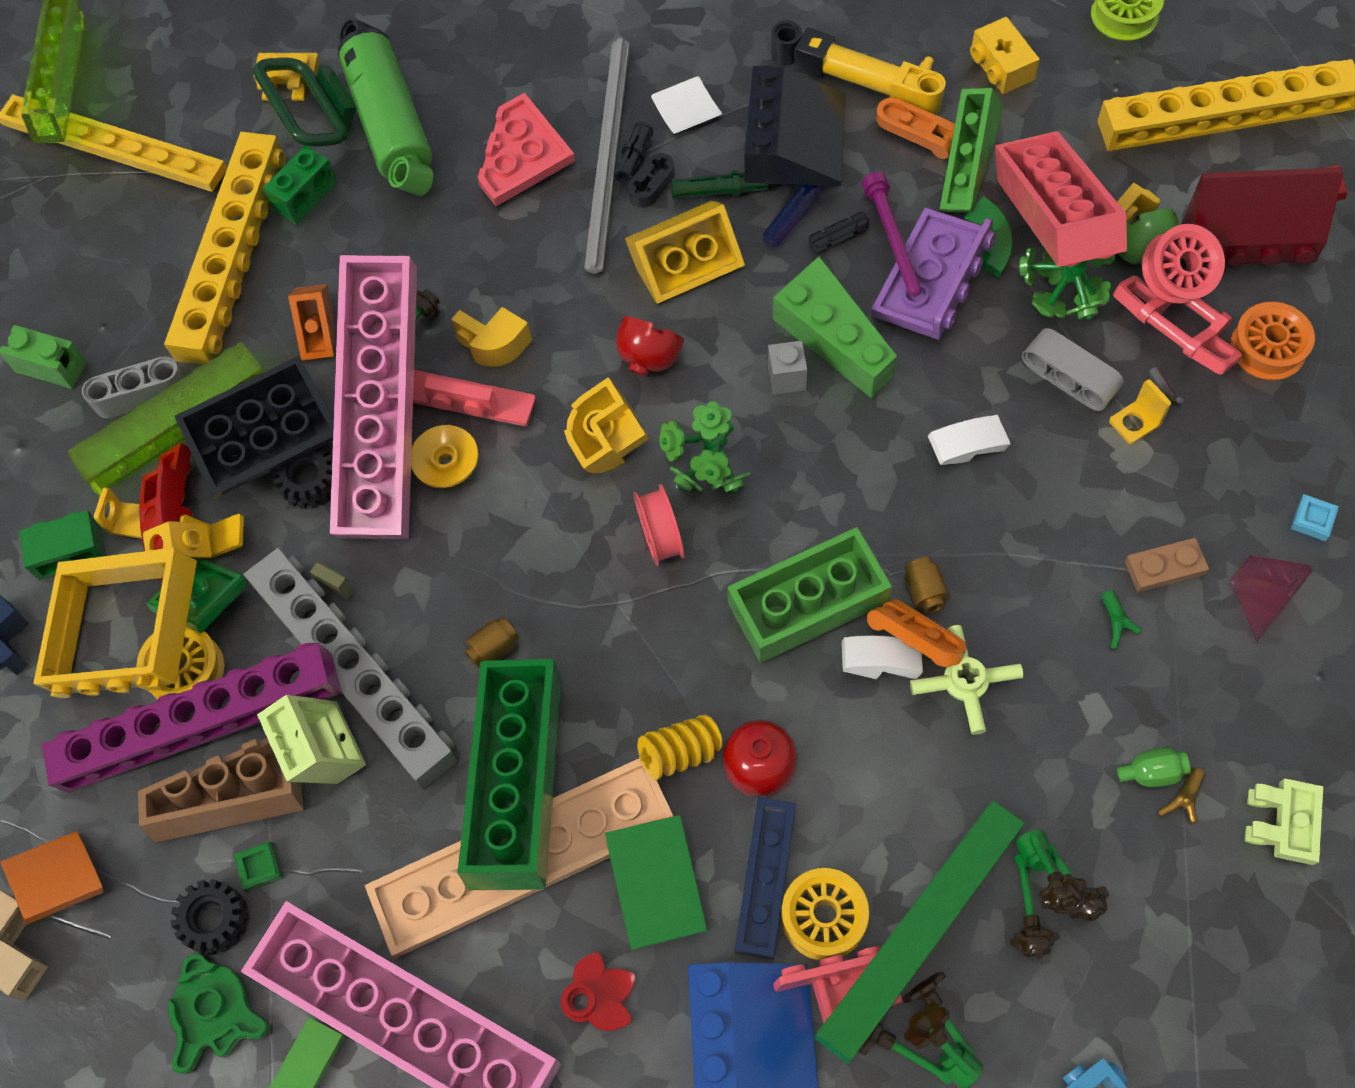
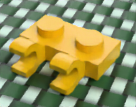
(291, 78)

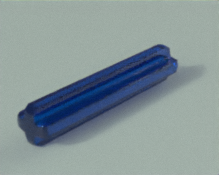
(790, 214)

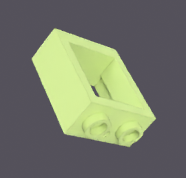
(308, 740)

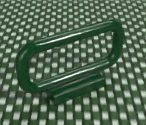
(326, 90)

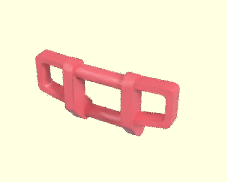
(1193, 347)

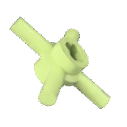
(966, 692)

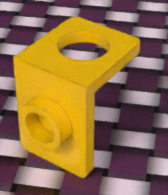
(1149, 407)
(122, 517)
(223, 535)
(184, 536)

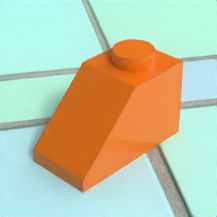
(313, 321)

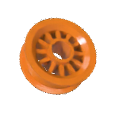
(1277, 322)

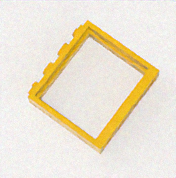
(66, 613)

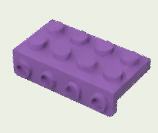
(945, 258)

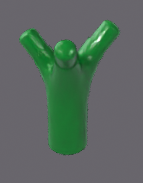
(1118, 617)

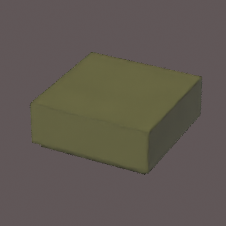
(332, 581)

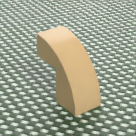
(17, 968)

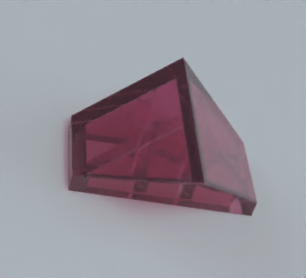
(1266, 588)

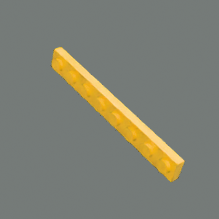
(129, 148)

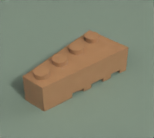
(219, 794)

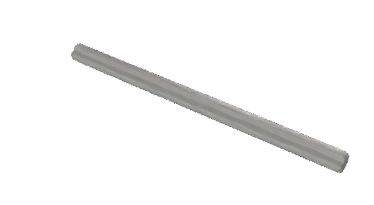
(607, 157)

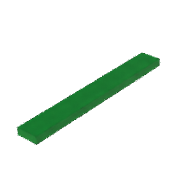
(918, 933)

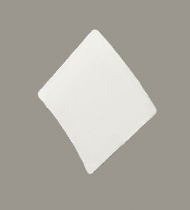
(685, 105)

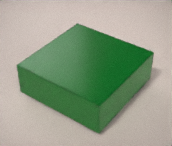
(258, 866)

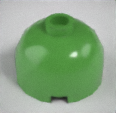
(1144, 230)

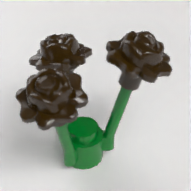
(1062, 895)

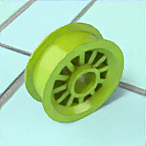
(1126, 18)

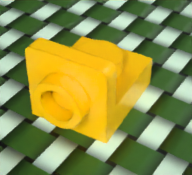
(1138, 201)

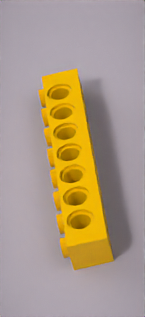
(1228, 105)
(225, 250)

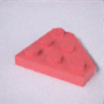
(521, 151)

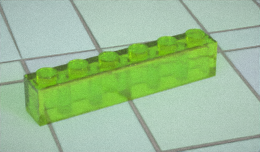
(53, 70)
(151, 427)

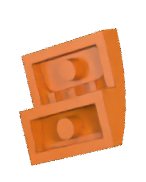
(51, 877)

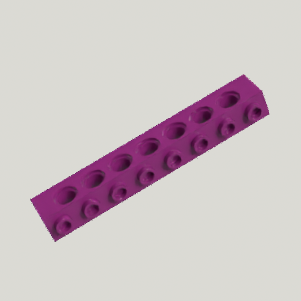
(66, 755)

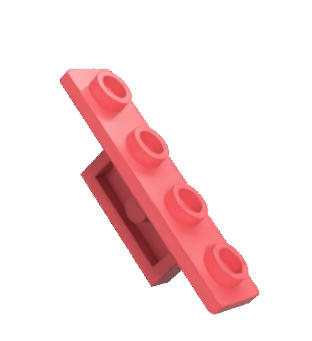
(472, 398)
(830, 980)

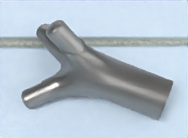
(1159, 380)

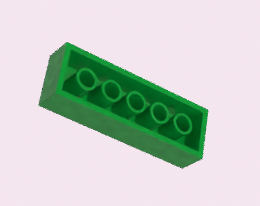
(511, 776)

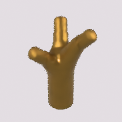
(1187, 796)

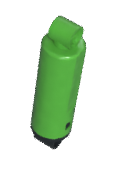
(385, 107)

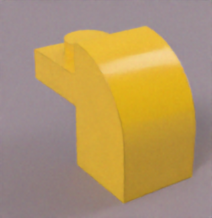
(495, 342)

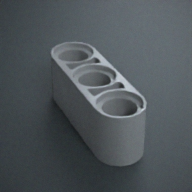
(1072, 369)
(115, 391)

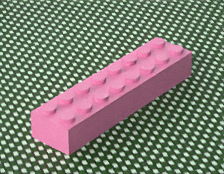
(373, 397)
(391, 1009)

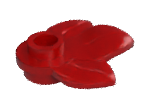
(604, 992)

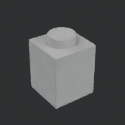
(787, 367)

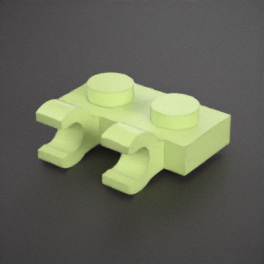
(1297, 820)

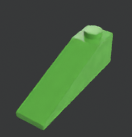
(971, 148)

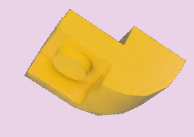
(603, 428)

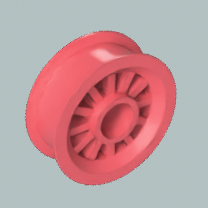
(1187, 284)
(659, 525)

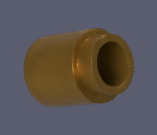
(926, 585)
(491, 641)

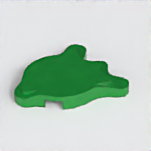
(210, 1011)

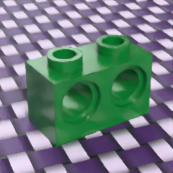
(300, 185)

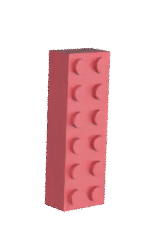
(1061, 199)

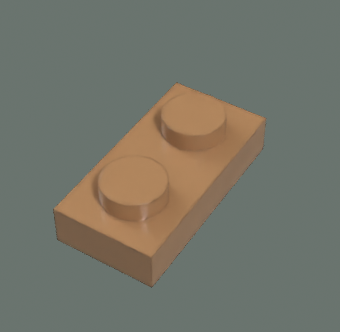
(1166, 565)

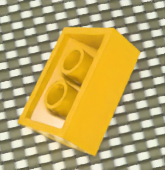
(685, 251)

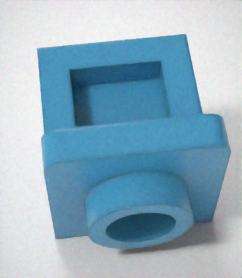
(1099, 1072)

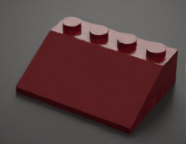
(1267, 213)

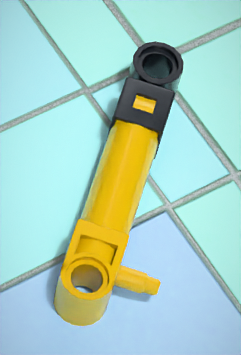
(818, 54)

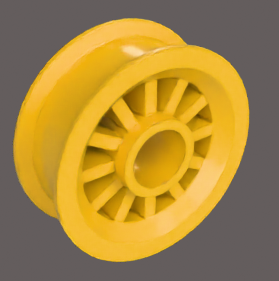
(199, 652)
(840, 883)

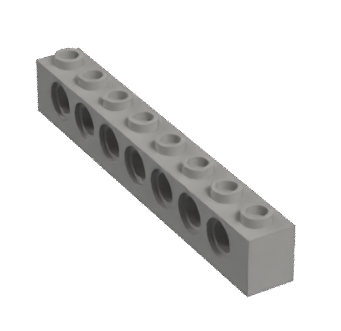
(423, 763)

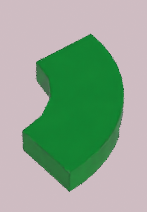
(998, 257)

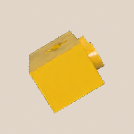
(1004, 55)

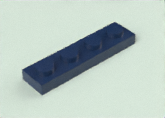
(765, 878)

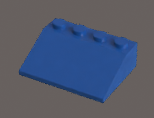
(747, 1030)

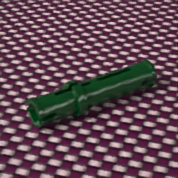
(713, 185)

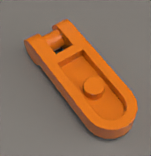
(916, 125)
(918, 632)

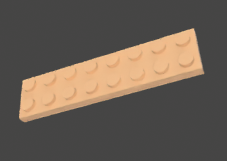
(432, 901)

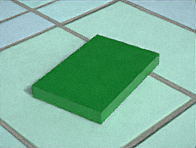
(655, 882)

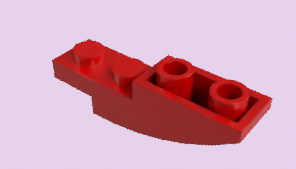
(164, 492)

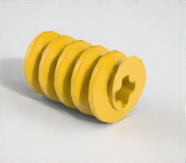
(679, 746)

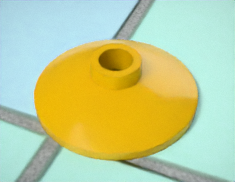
(440, 444)

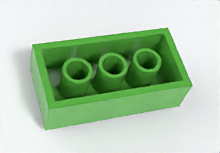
(808, 594)

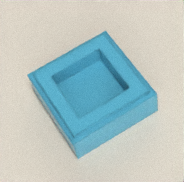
(1314, 517)

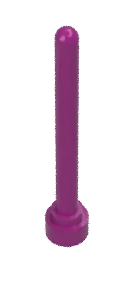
(877, 189)

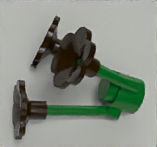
(927, 1027)

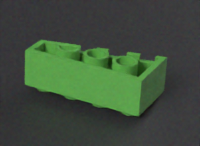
(834, 328)

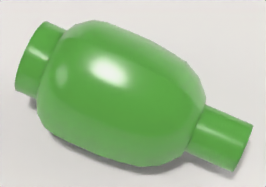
(1156, 767)

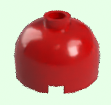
(647, 346)
(760, 758)

